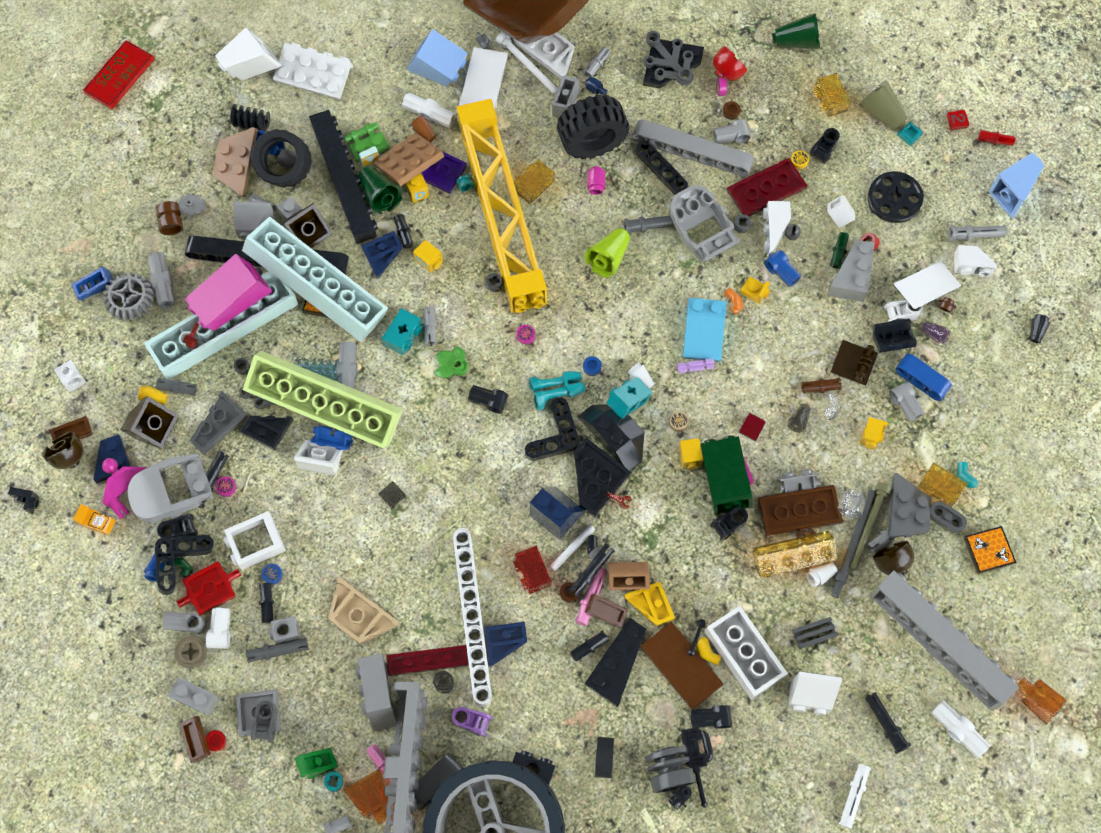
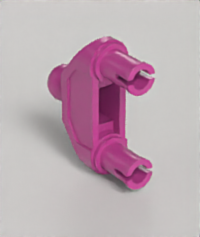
(117, 485)

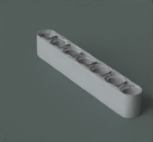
(693, 148)

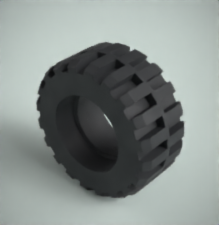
(592, 126)

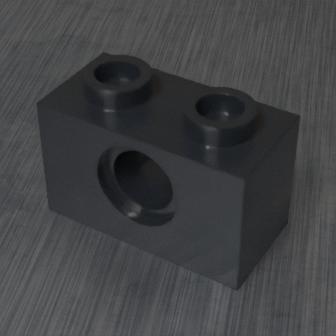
(545, 766)

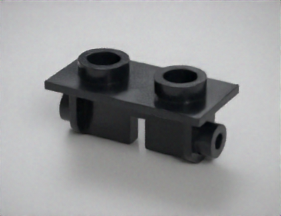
(679, 798)

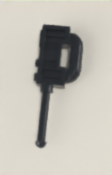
(690, 739)

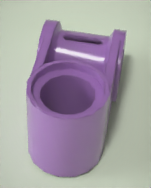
(473, 721)

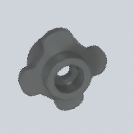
(483, 41)

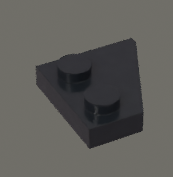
(267, 429)

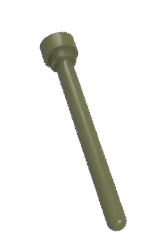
(882, 492)

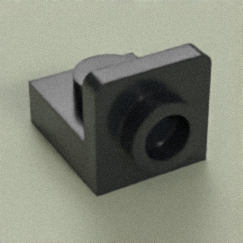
(25, 497)

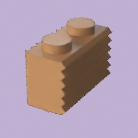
(628, 575)

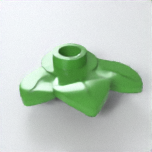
(449, 362)

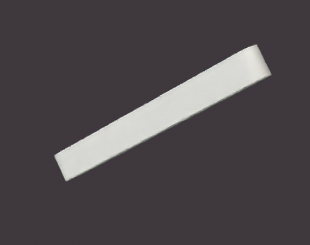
(476, 625)

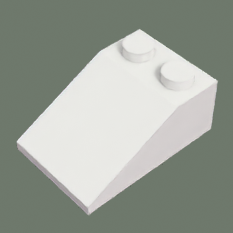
(813, 692)

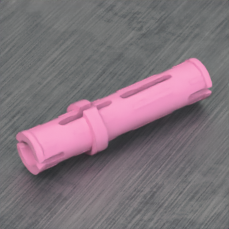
(594, 588)

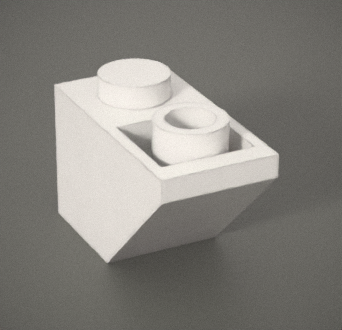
(973, 261)

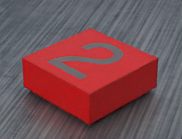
(957, 119)

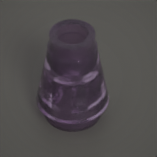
(936, 332)

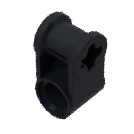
(823, 147)
(727, 525)
(178, 526)

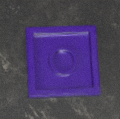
(444, 172)

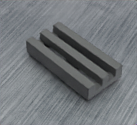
(831, 627)

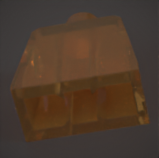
(1041, 699)
(369, 796)

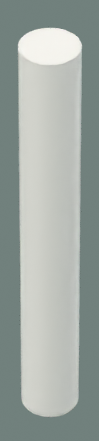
(572, 548)

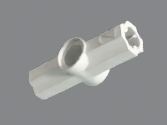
(429, 109)
(960, 729)

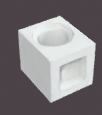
(70, 376)

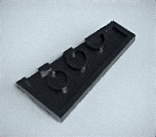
(615, 666)

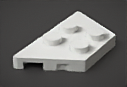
(552, 52)

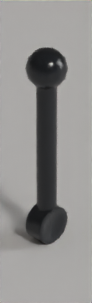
(701, 624)

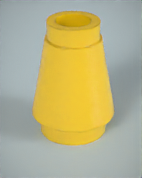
(153, 393)

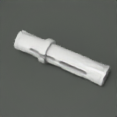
(854, 796)

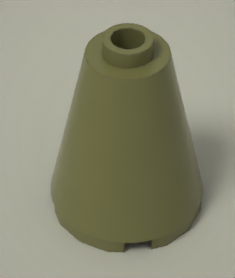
(885, 106)

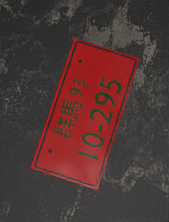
(118, 74)

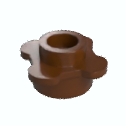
(946, 304)

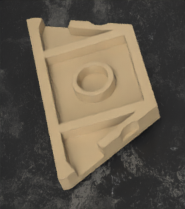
(358, 615)

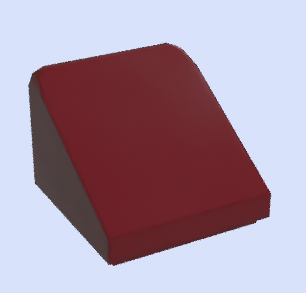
(752, 427)

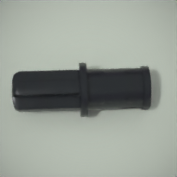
(403, 231)
(266, 602)
(589, 646)

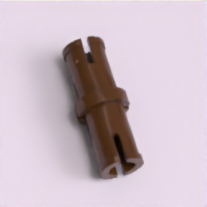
(821, 385)

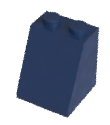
(555, 511)

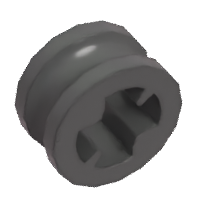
(742, 229)
(494, 276)

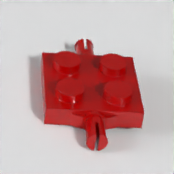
(209, 588)

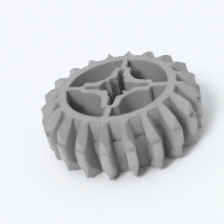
(124, 291)

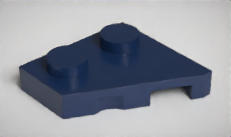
(382, 252)
(110, 448)
(504, 640)

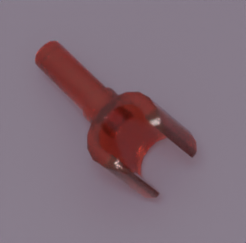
(190, 341)
(620, 499)

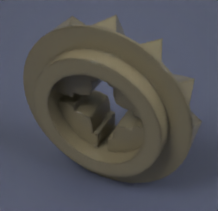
(184, 646)

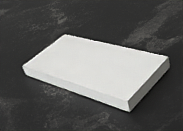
(484, 76)

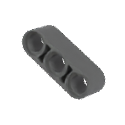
(434, 779)

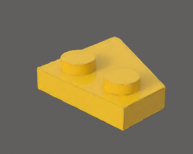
(652, 604)

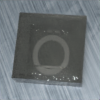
(392, 495)

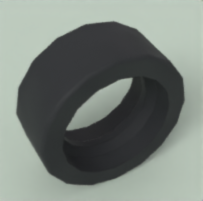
(604, 757)

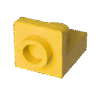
(755, 290)

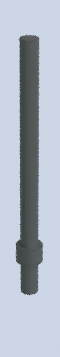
(841, 576)

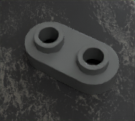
(948, 515)

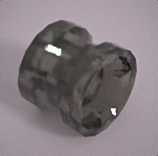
(446, 683)

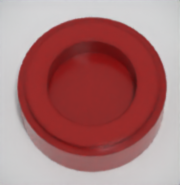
(216, 740)

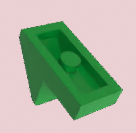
(316, 763)

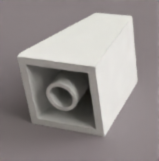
(246, 56)

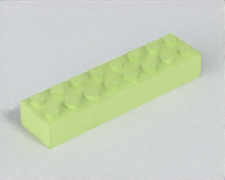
(322, 399)

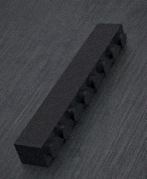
(343, 178)

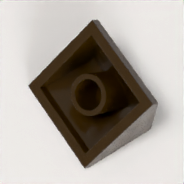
(308, 226)

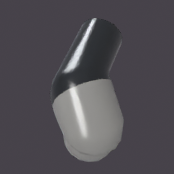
(592, 548)

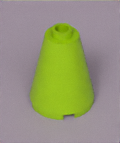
(607, 253)

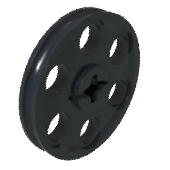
(888, 199)

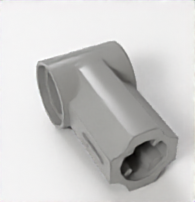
(737, 131)
(905, 397)
(182, 622)

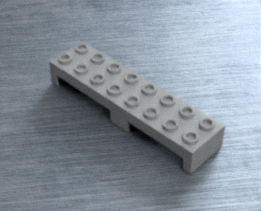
(403, 769)

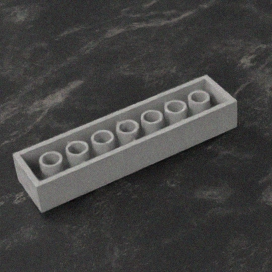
(944, 641)

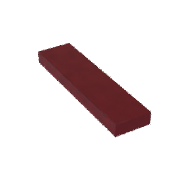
(427, 660)

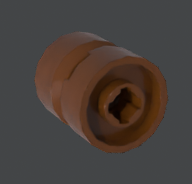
(169, 218)

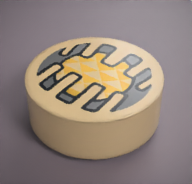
(678, 421)

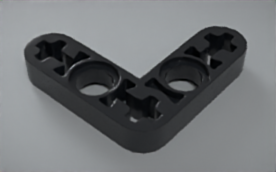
(560, 439)
(173, 550)

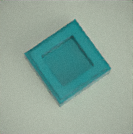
(910, 133)

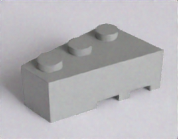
(854, 274)
(376, 692)

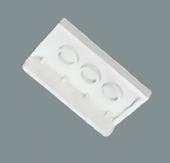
(312, 70)

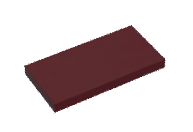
(767, 185)

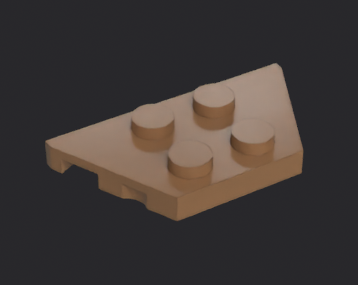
(234, 160)

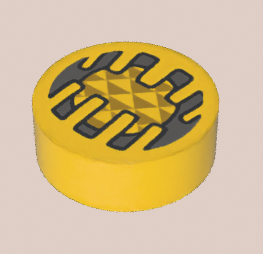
(800, 159)

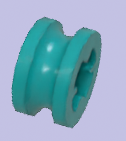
(465, 183)
(327, 779)

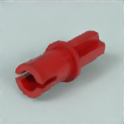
(995, 137)

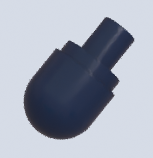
(595, 86)

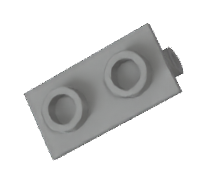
(806, 479)

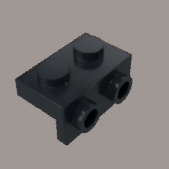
(894, 335)

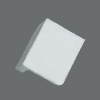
(841, 211)

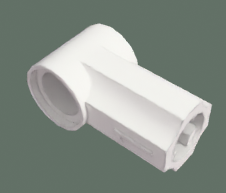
(218, 635)

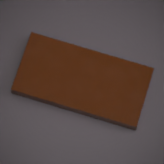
(799, 510)
(685, 673)

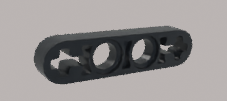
(660, 169)

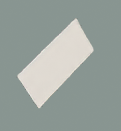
(927, 284)

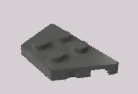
(908, 509)

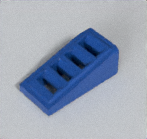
(90, 278)

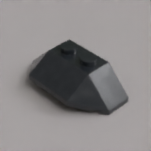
(619, 436)

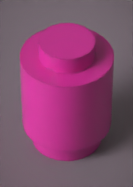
(596, 180)

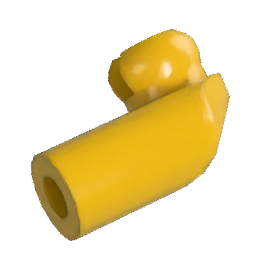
(705, 651)

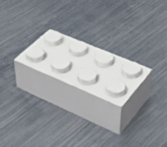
(745, 652)

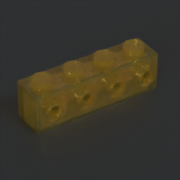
(794, 554)

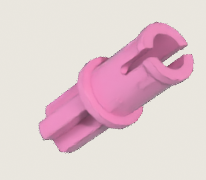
(377, 757)

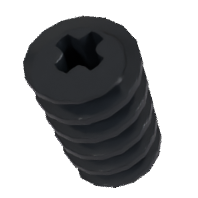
(249, 119)

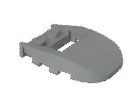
(694, 207)
(149, 495)

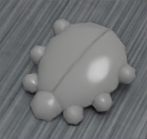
(191, 204)

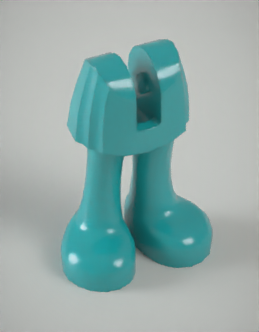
(567, 378)

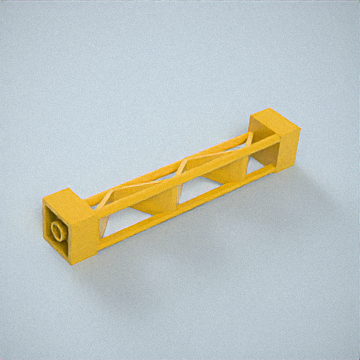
(527, 288)

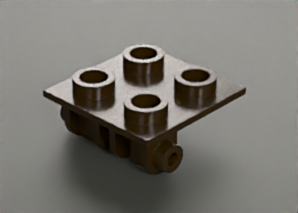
(854, 362)

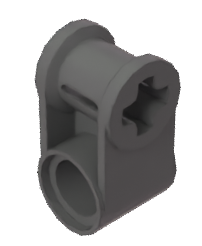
(264, 723)

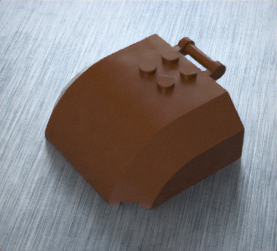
(527, 19)

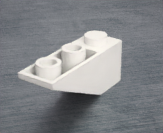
(777, 220)

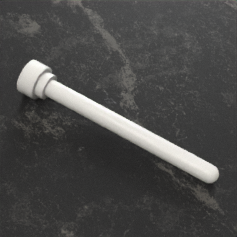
(504, 40)

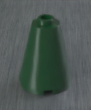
(798, 34)
(380, 190)

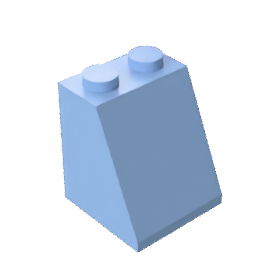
(438, 59)
(1015, 183)

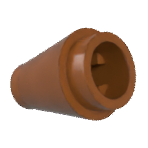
(423, 128)

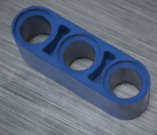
(923, 377)

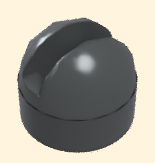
(789, 229)

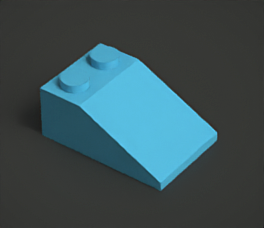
(704, 329)

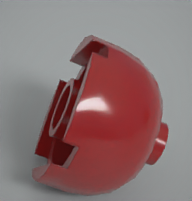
(727, 65)

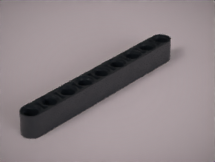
(223, 249)

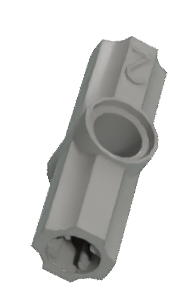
(161, 280)
(347, 366)

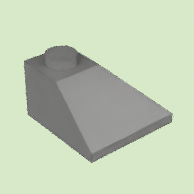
(250, 216)

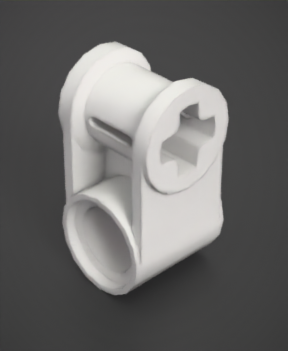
(900, 310)

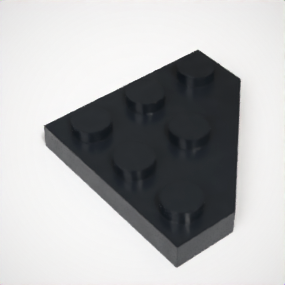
(649, 79)
(596, 476)

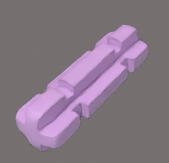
(695, 365)

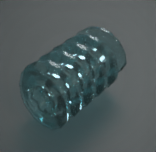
(325, 370)

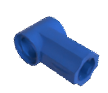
(779, 264)

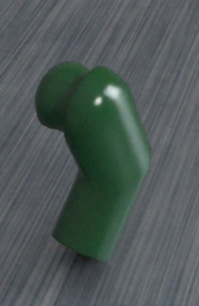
(186, 568)

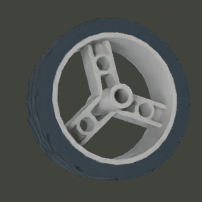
(477, 780)

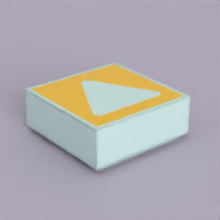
(368, 156)

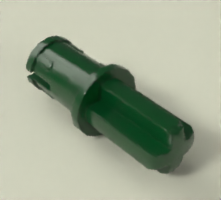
(839, 250)

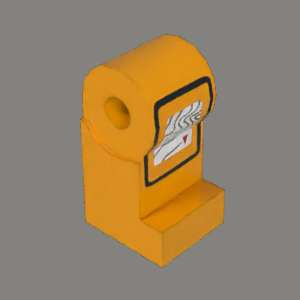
(94, 520)

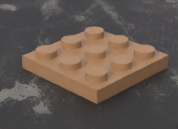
(408, 159)

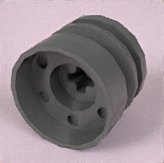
(670, 770)

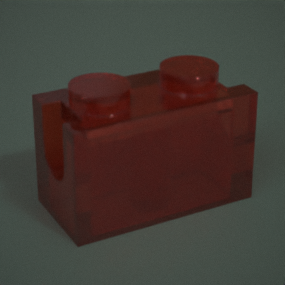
(532, 570)

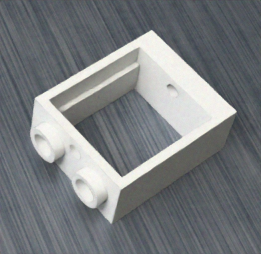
(261, 555)

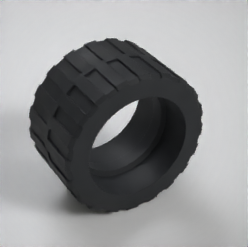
(260, 154)

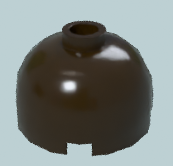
(65, 451)
(895, 558)

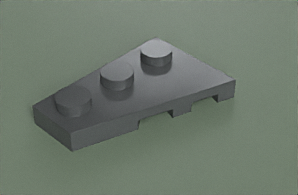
(220, 422)

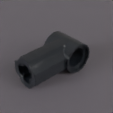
(492, 400)
(716, 717)

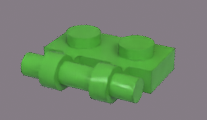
(374, 140)

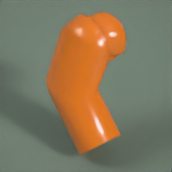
(736, 301)

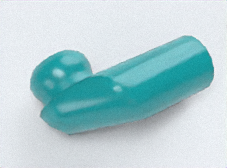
(965, 476)

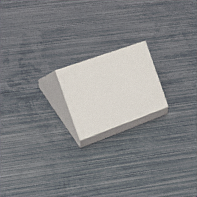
(318, 458)

